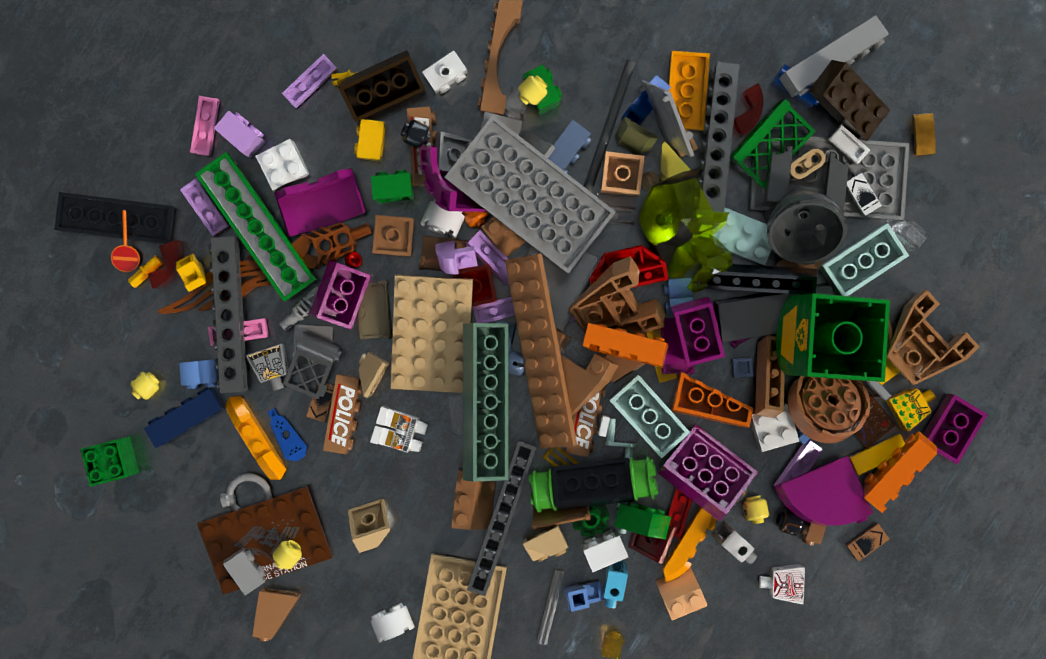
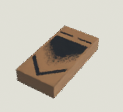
(320, 407)
(867, 542)

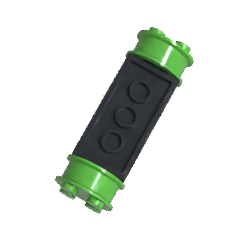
(593, 484)

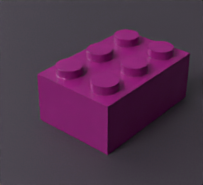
(340, 294)
(697, 331)
(954, 427)

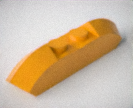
(255, 438)
(676, 562)

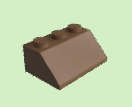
(502, 236)
(472, 503)

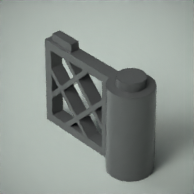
(319, 351)

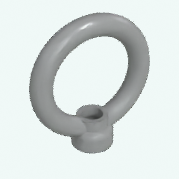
(228, 498)

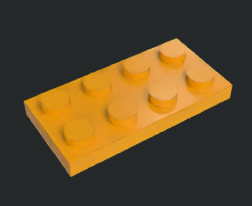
(689, 87)

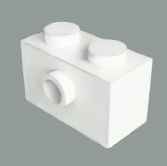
(445, 72)

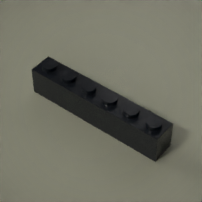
(765, 279)

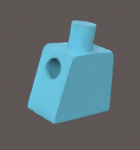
(615, 583)

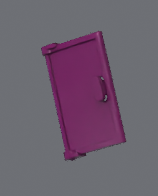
(674, 359)

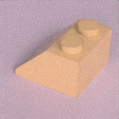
(681, 595)

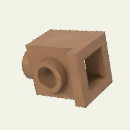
(813, 533)

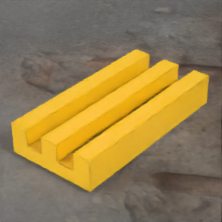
(550, 451)

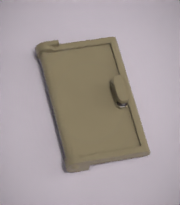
(375, 316)

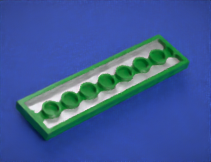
(255, 226)

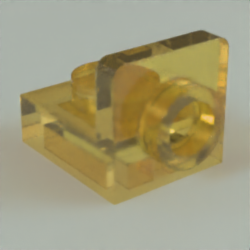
(612, 644)

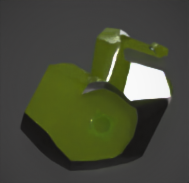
(682, 227)

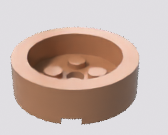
(819, 417)

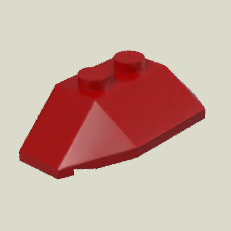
(651, 266)

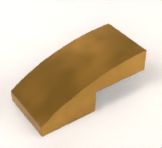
(924, 131)

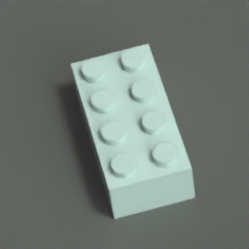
(745, 238)
(863, 261)
(649, 415)

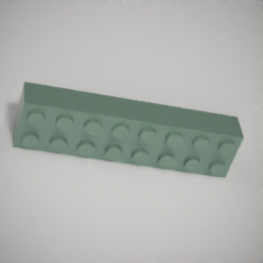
(485, 402)

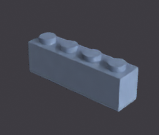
(569, 145)

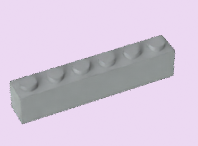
(845, 49)

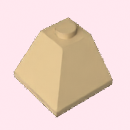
(371, 372)
(369, 525)

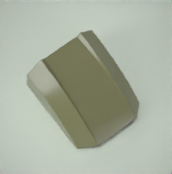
(634, 138)

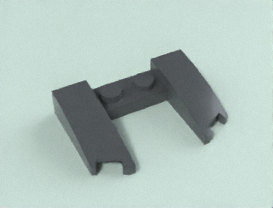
(779, 174)

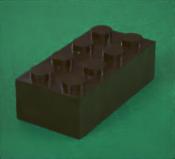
(380, 86)
(849, 99)

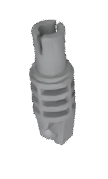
(299, 311)

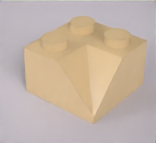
(545, 543)

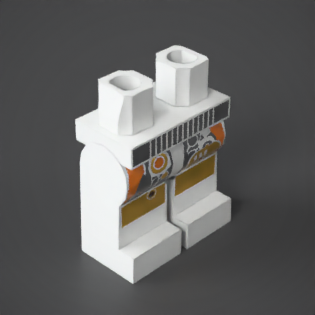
(405, 427)

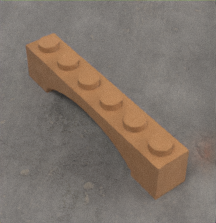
(507, 15)

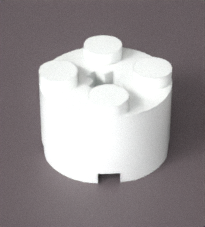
(442, 221)
(391, 623)

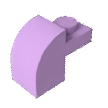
(453, 259)

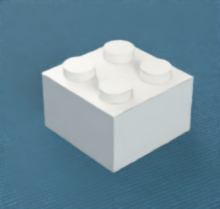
(283, 165)
(775, 431)
(604, 550)

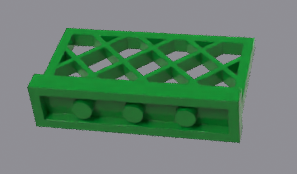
(761, 130)

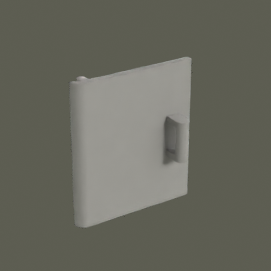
(668, 118)
(564, 287)

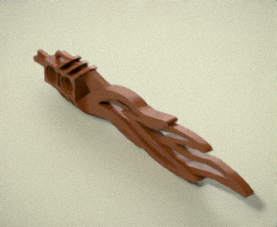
(302, 246)

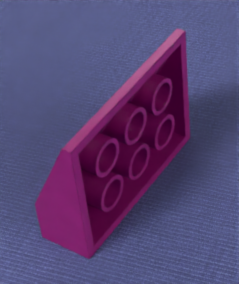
(708, 472)

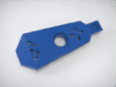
(289, 443)

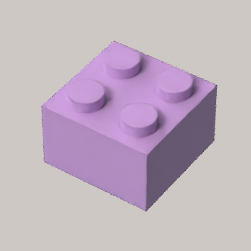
(239, 134)

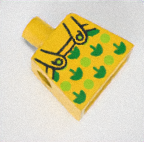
(910, 407)

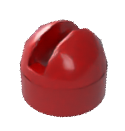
(357, 260)

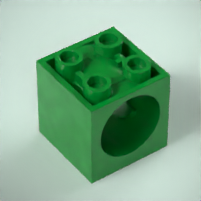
(109, 461)

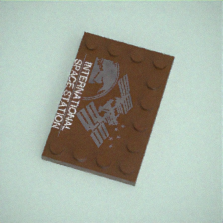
(261, 530)

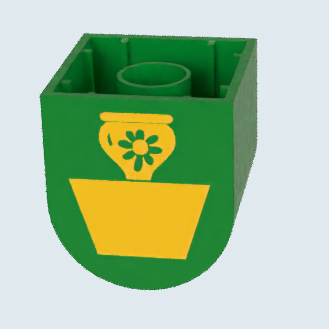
(833, 337)

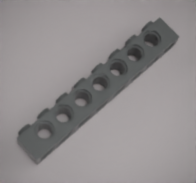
(729, 75)
(235, 306)
(501, 518)

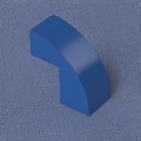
(642, 106)

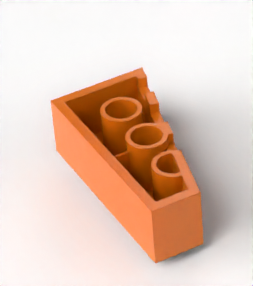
(625, 345)
(704, 402)
(898, 470)

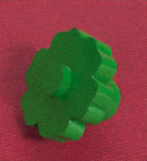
(597, 521)

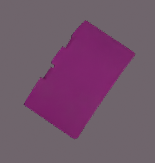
(445, 193)
(320, 203)

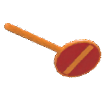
(124, 256)

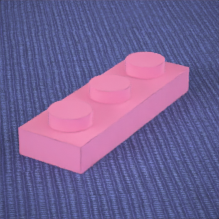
(204, 126)
(252, 330)

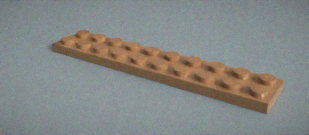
(540, 351)

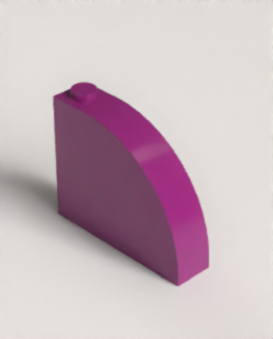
(826, 495)

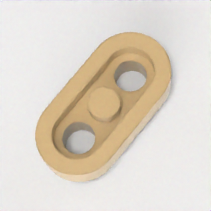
(806, 164)

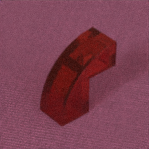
(747, 121)
(171, 253)

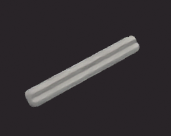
(550, 607)

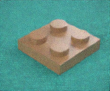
(393, 235)

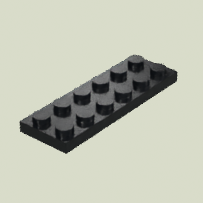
(104, 218)

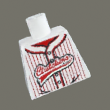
(785, 583)

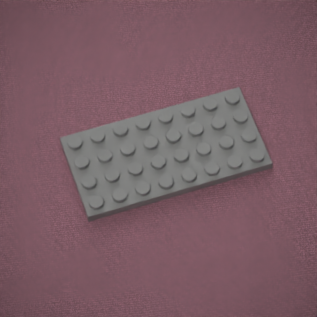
(883, 168)
(530, 194)

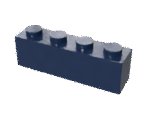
(185, 417)

